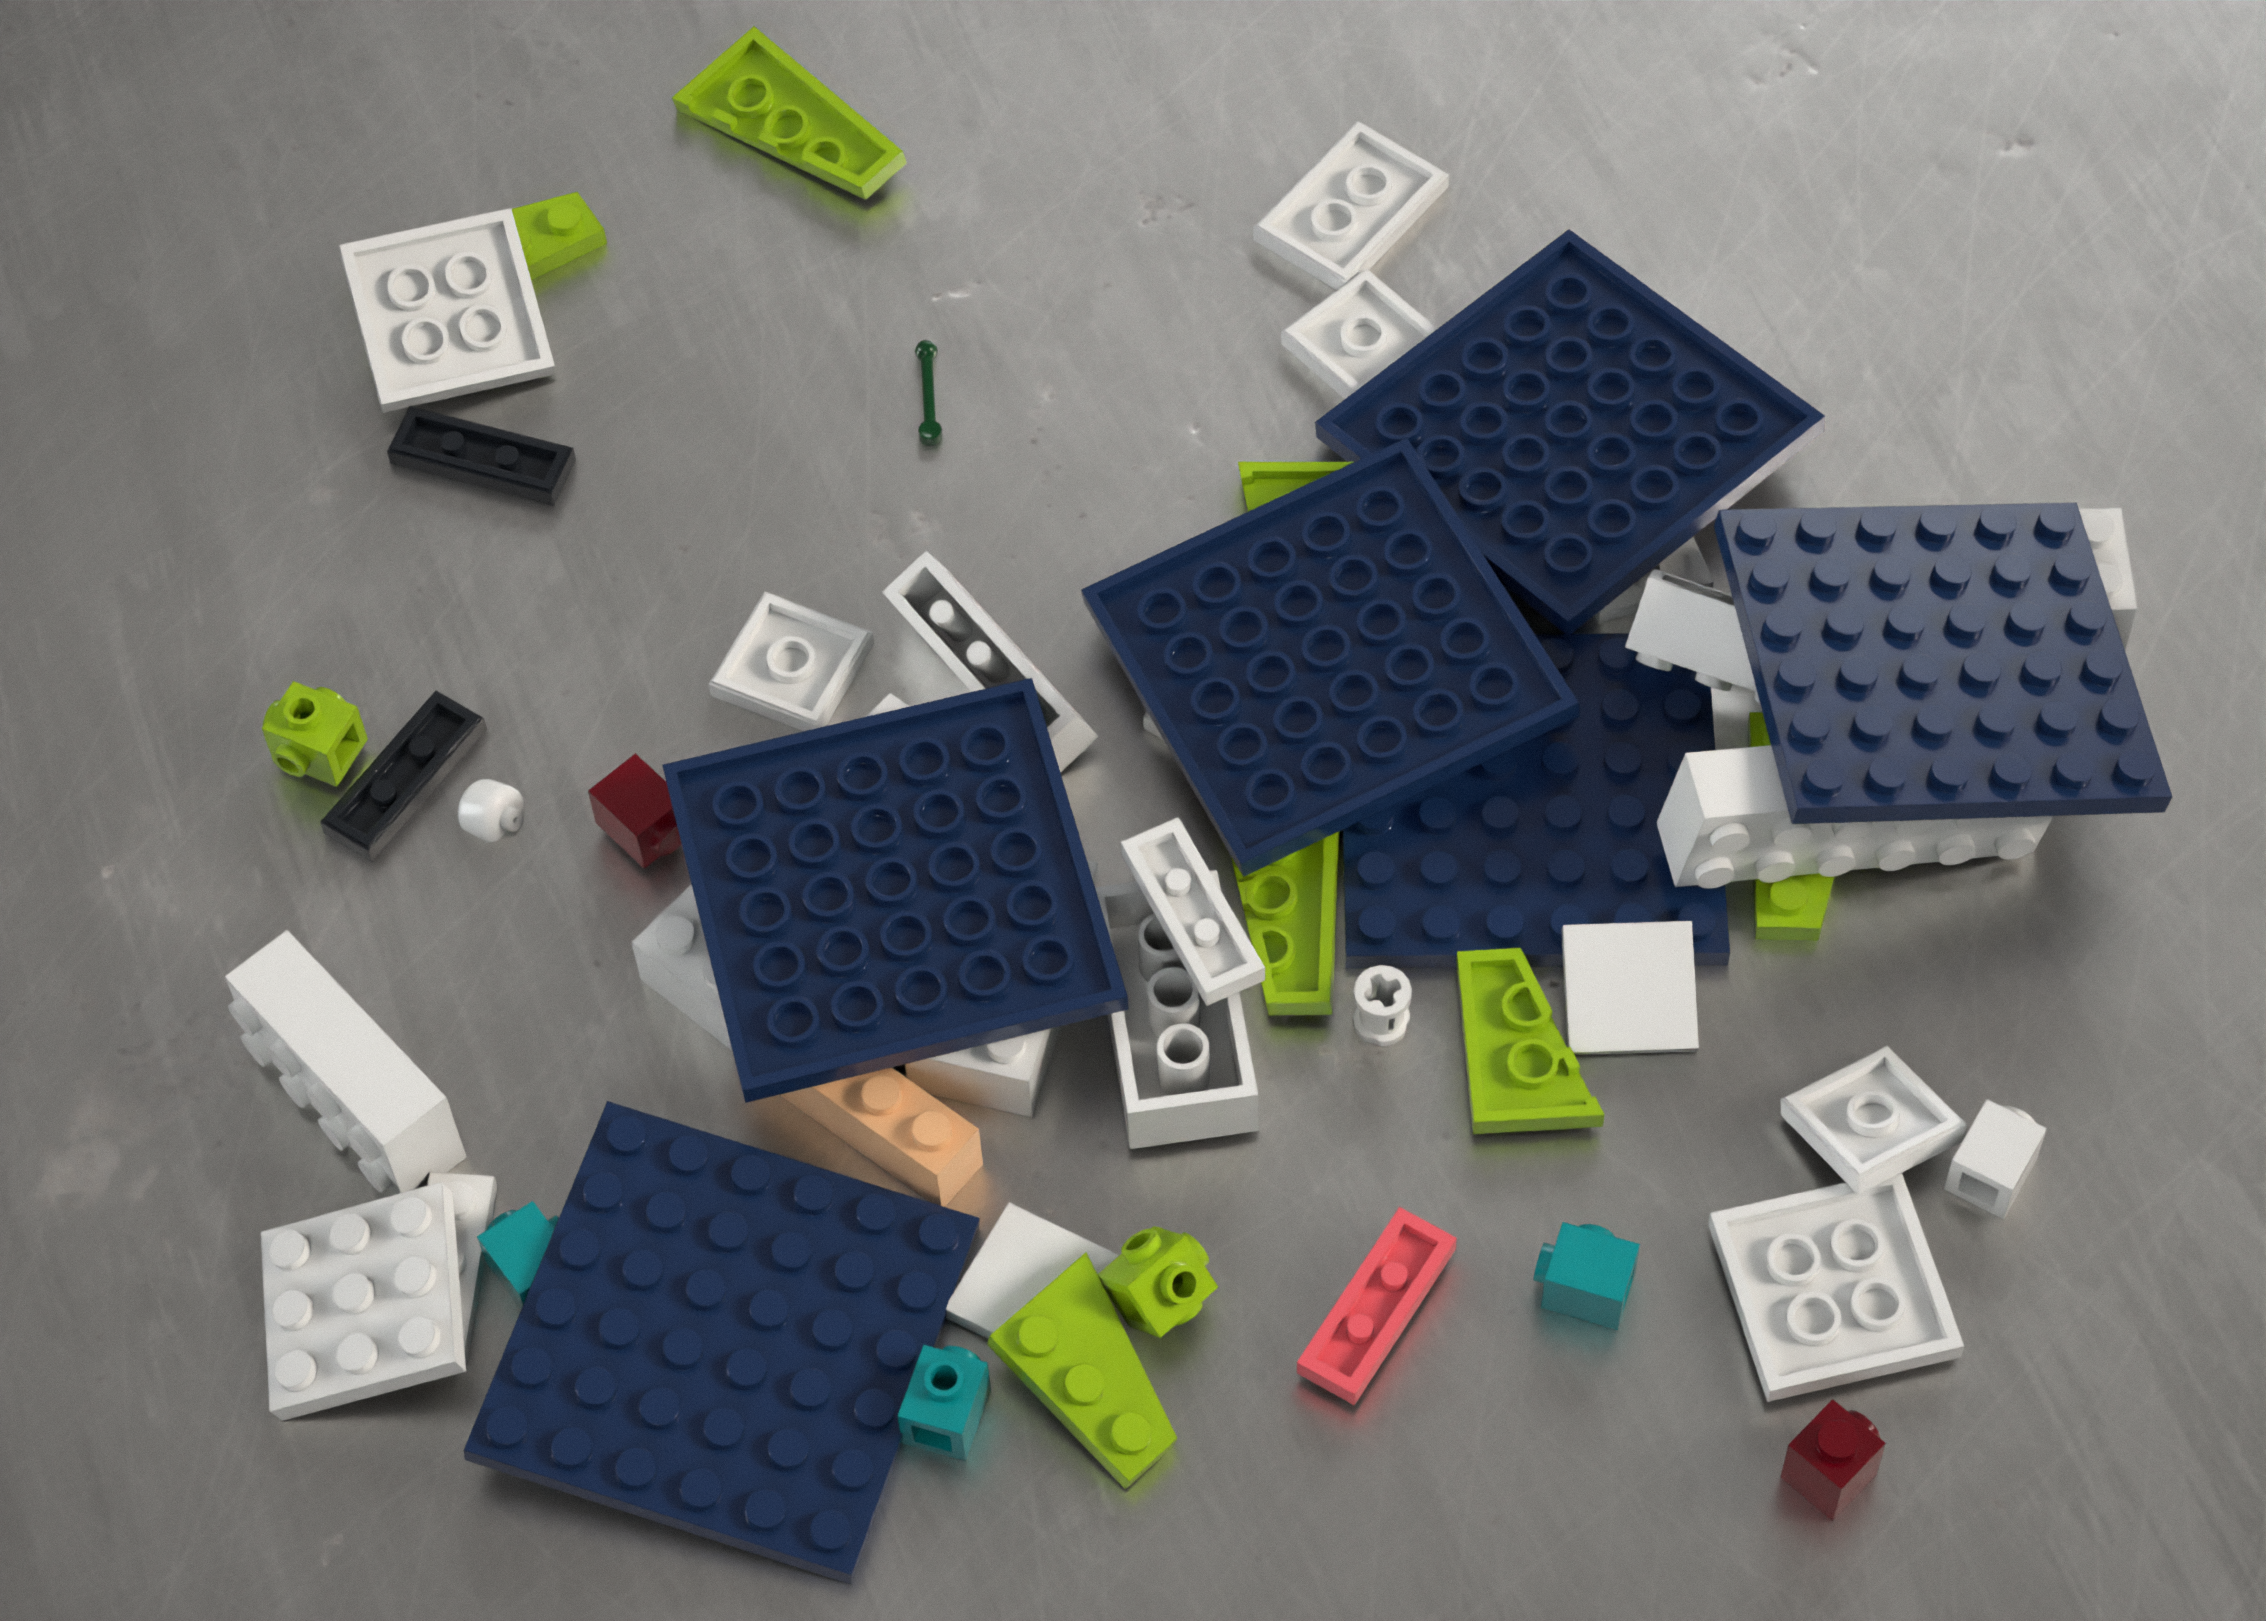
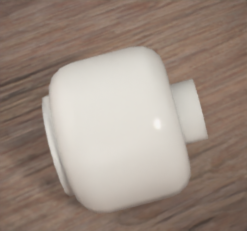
(490, 809)

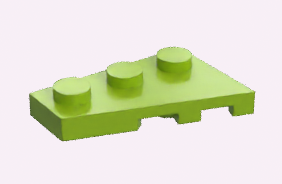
(1514, 1053)
(1087, 1372)

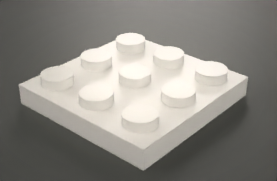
(447, 310)
(1834, 1287)
(362, 1301)

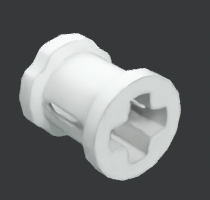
(1377, 1008)

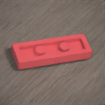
(1376, 1306)

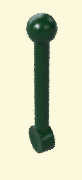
(929, 431)

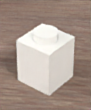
(1995, 1158)

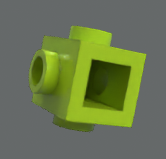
(314, 733)
(1158, 1280)

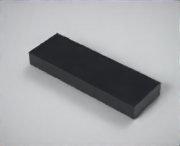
(481, 455)
(403, 776)

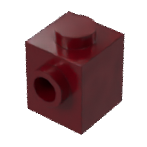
(636, 811)
(1833, 1458)

